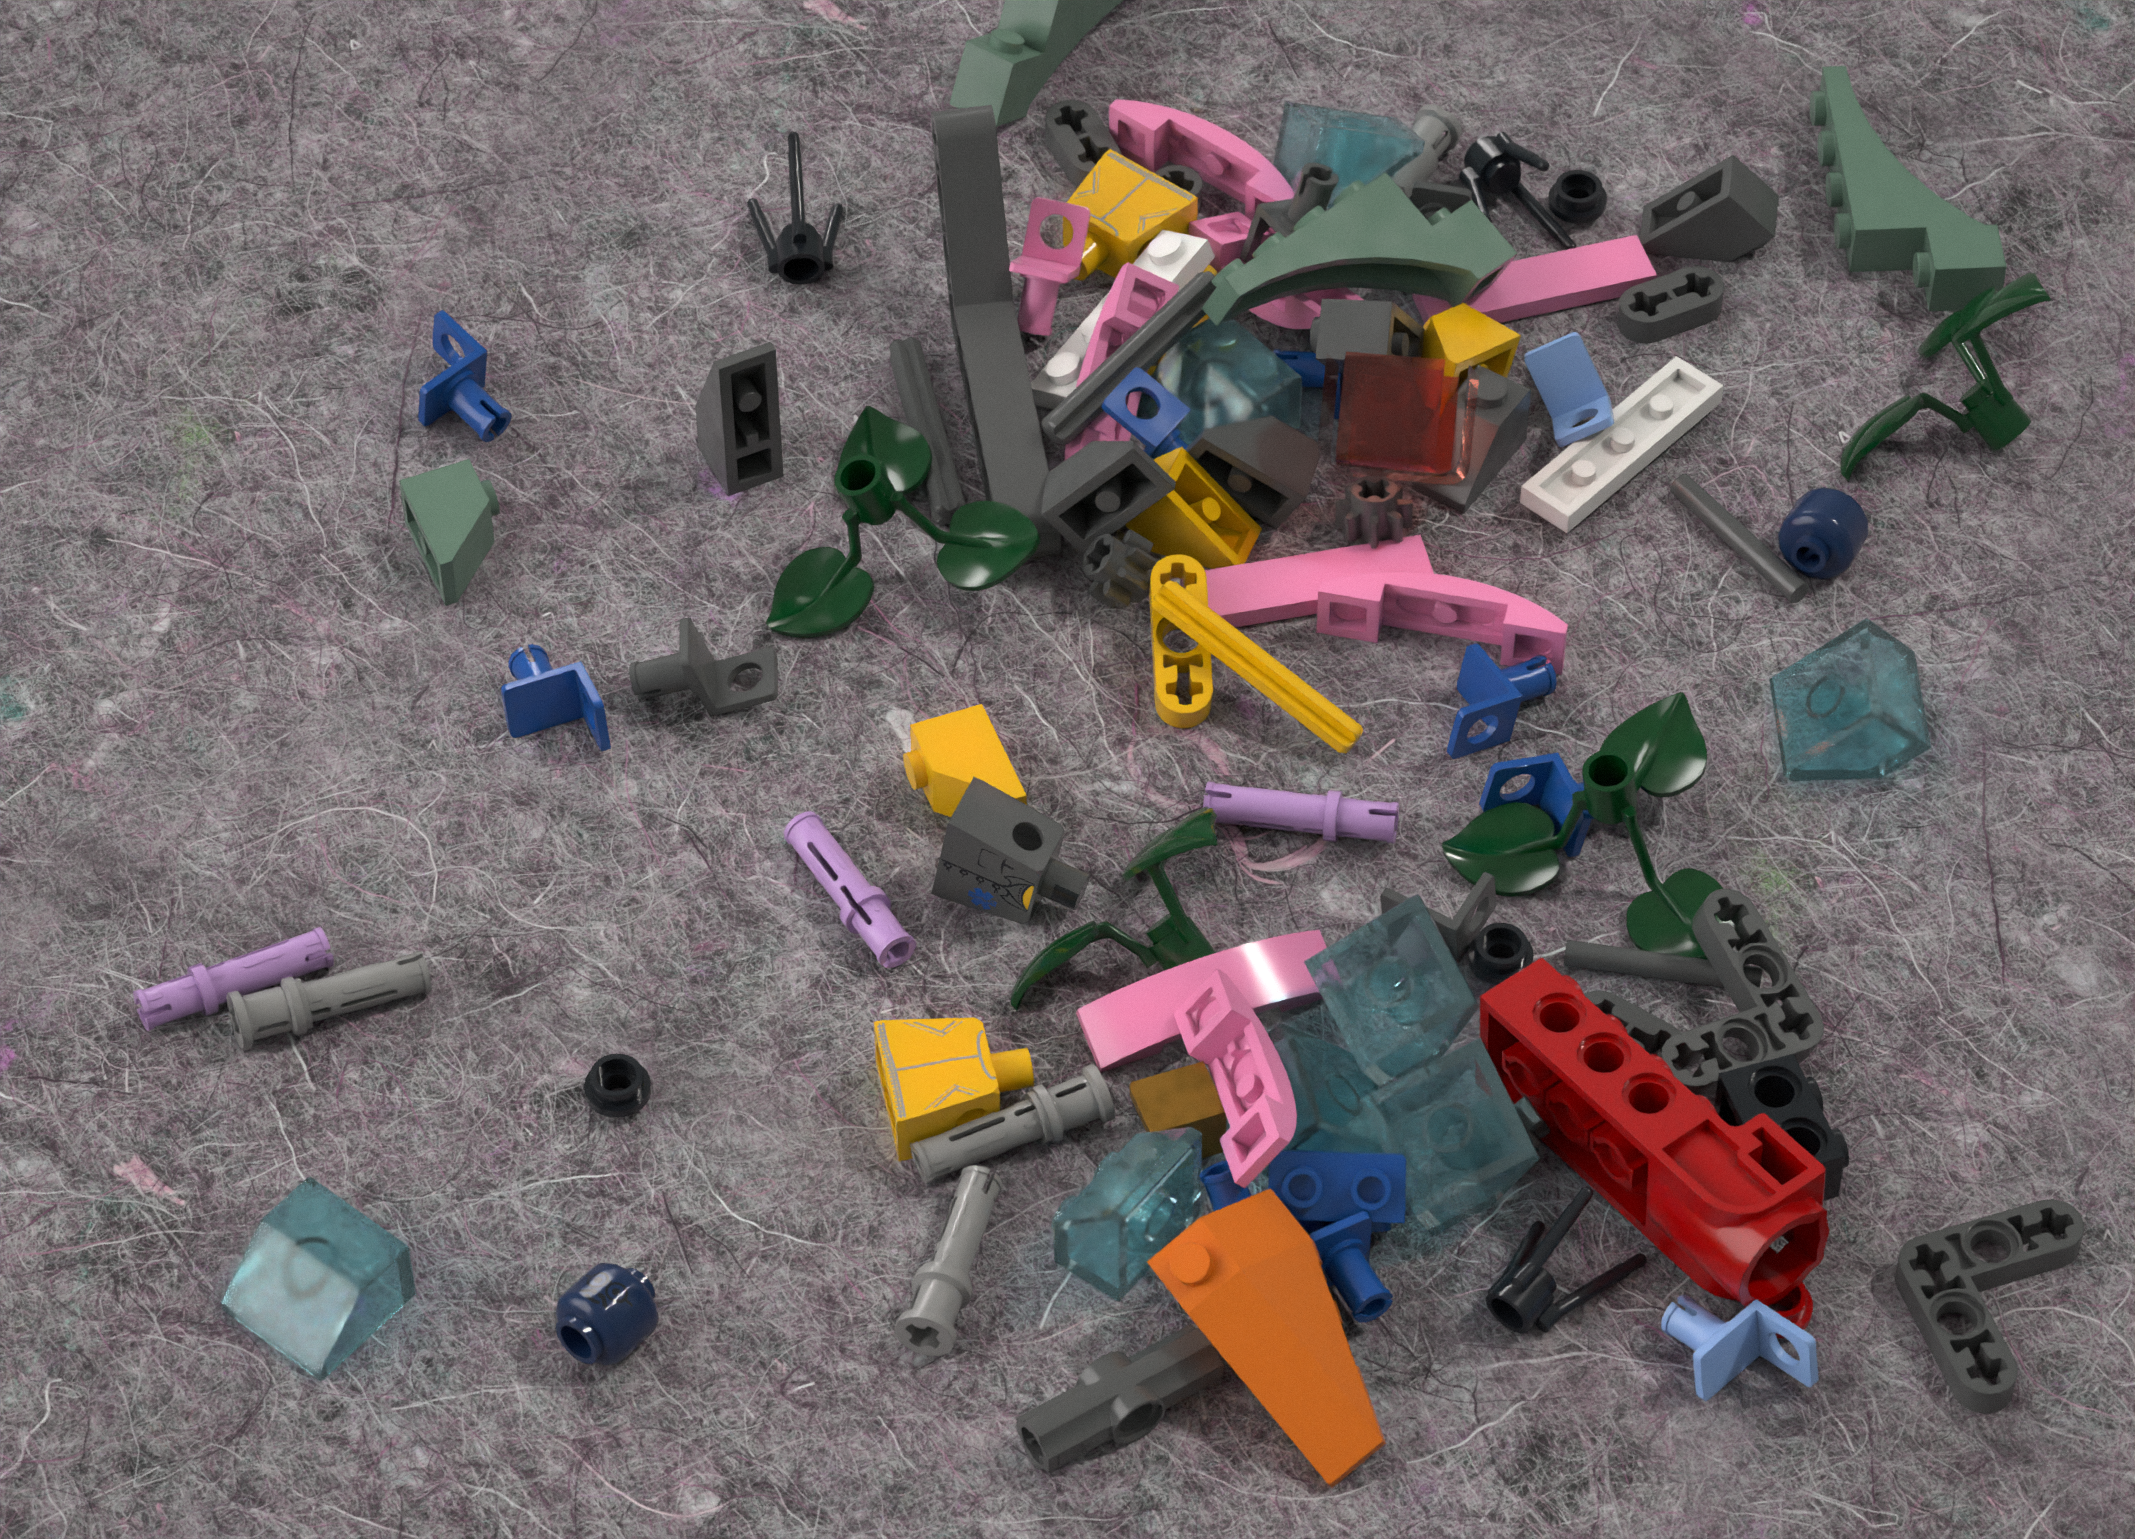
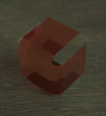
(1396, 418)

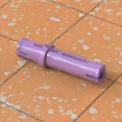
(1304, 812)
(862, 906)
(208, 987)

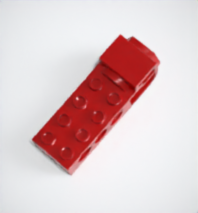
(1654, 1147)

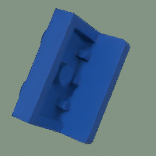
(1340, 1184)

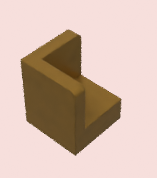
(1182, 1100)

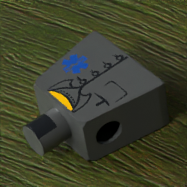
(1004, 857)

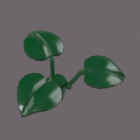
(1987, 403)
(877, 467)
(1650, 751)
(1173, 938)

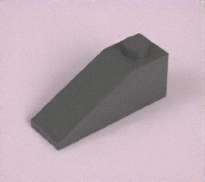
(742, 419)

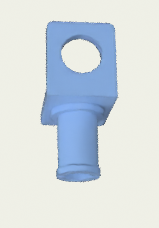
(1570, 388)
(1731, 1346)

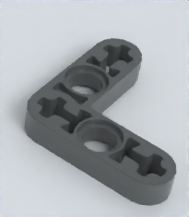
(1758, 1007)
(1965, 1276)

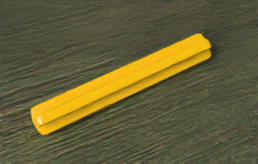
(1257, 667)

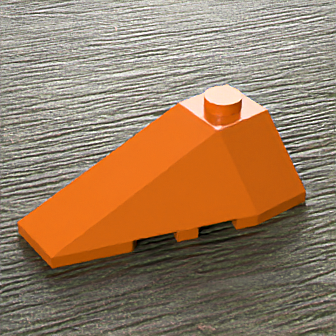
(1266, 1307)

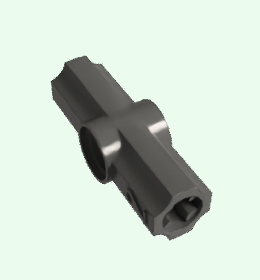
(1119, 1398)

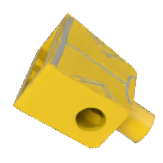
(1126, 213)
(942, 1075)

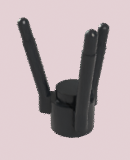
(1496, 168)
(799, 251)
(1526, 1289)

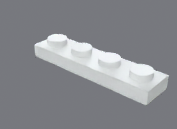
(1169, 256)
(1606, 460)

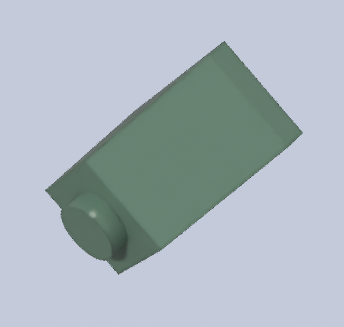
(450, 523)

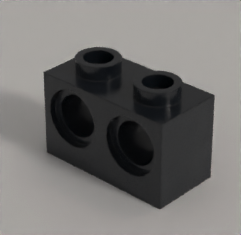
(1792, 1102)

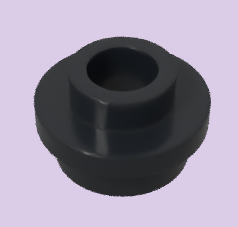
(1577, 197)
(1499, 941)
(612, 1073)

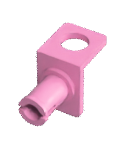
(1045, 266)

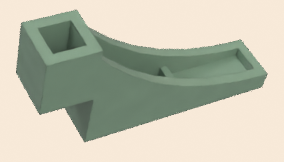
(1022, 53)
(1889, 215)
(1371, 242)

